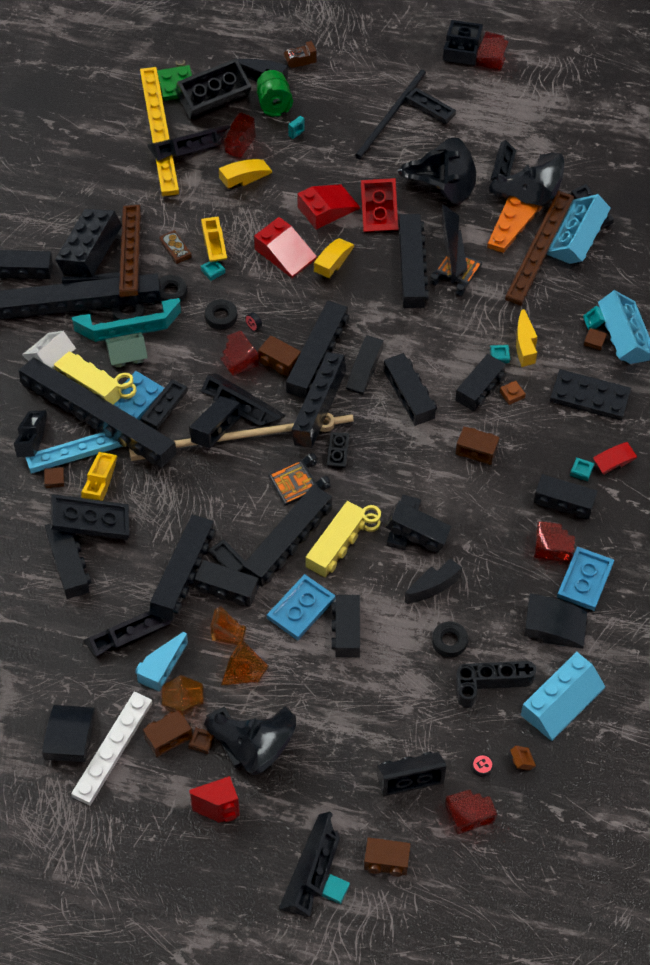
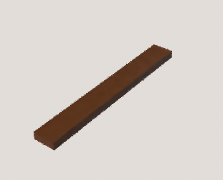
(539, 248)
(130, 251)

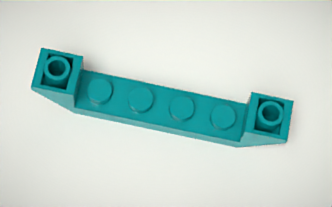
(143, 324)

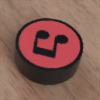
(253, 321)
(482, 765)

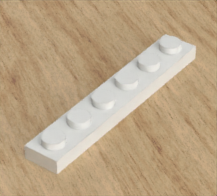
(111, 748)

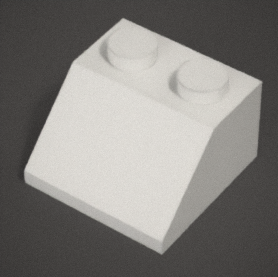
(50, 348)

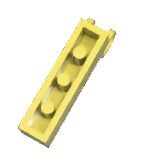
(94, 379)
(339, 535)

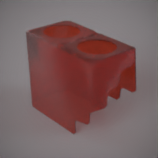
(491, 51)
(241, 126)
(239, 354)
(553, 542)
(470, 811)

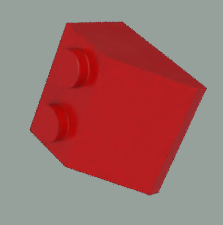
(216, 800)

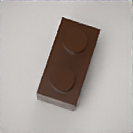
(278, 355)
(477, 445)
(167, 733)
(387, 857)

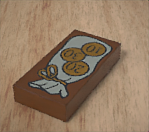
(175, 247)

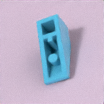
(160, 663)

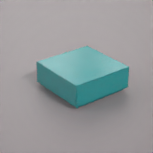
(296, 127)
(212, 269)
(594, 318)
(500, 352)
(582, 469)
(335, 889)

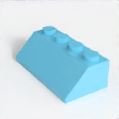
(579, 229)
(625, 327)
(563, 696)

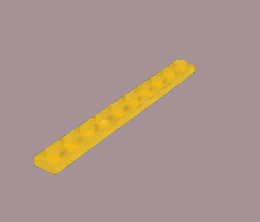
(159, 129)

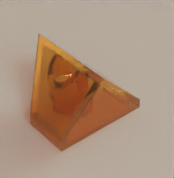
(226, 628)
(244, 666)
(182, 693)

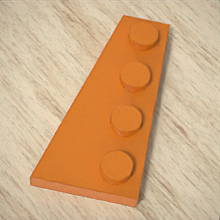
(511, 222)

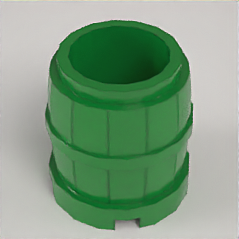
(274, 93)

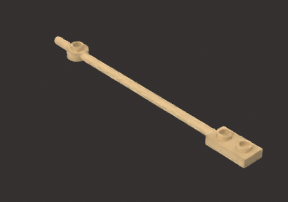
(330, 420)

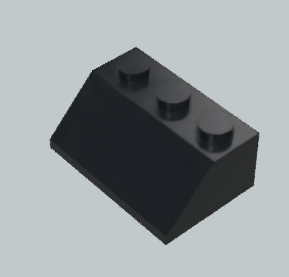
(411, 773)

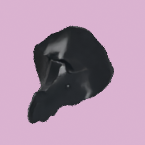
(447, 168)
(534, 184)
(254, 741)

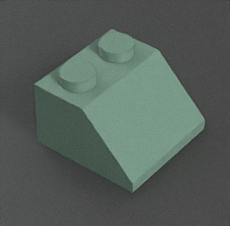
(126, 349)

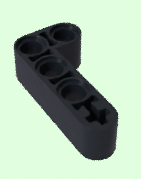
(496, 679)

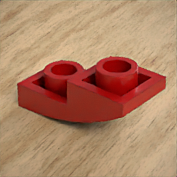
(614, 457)

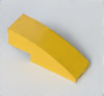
(243, 172)
(213, 239)
(332, 257)
(526, 340)
(99, 476)

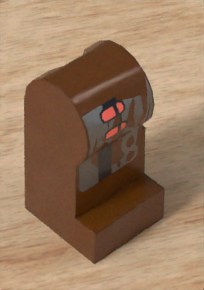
(301, 55)

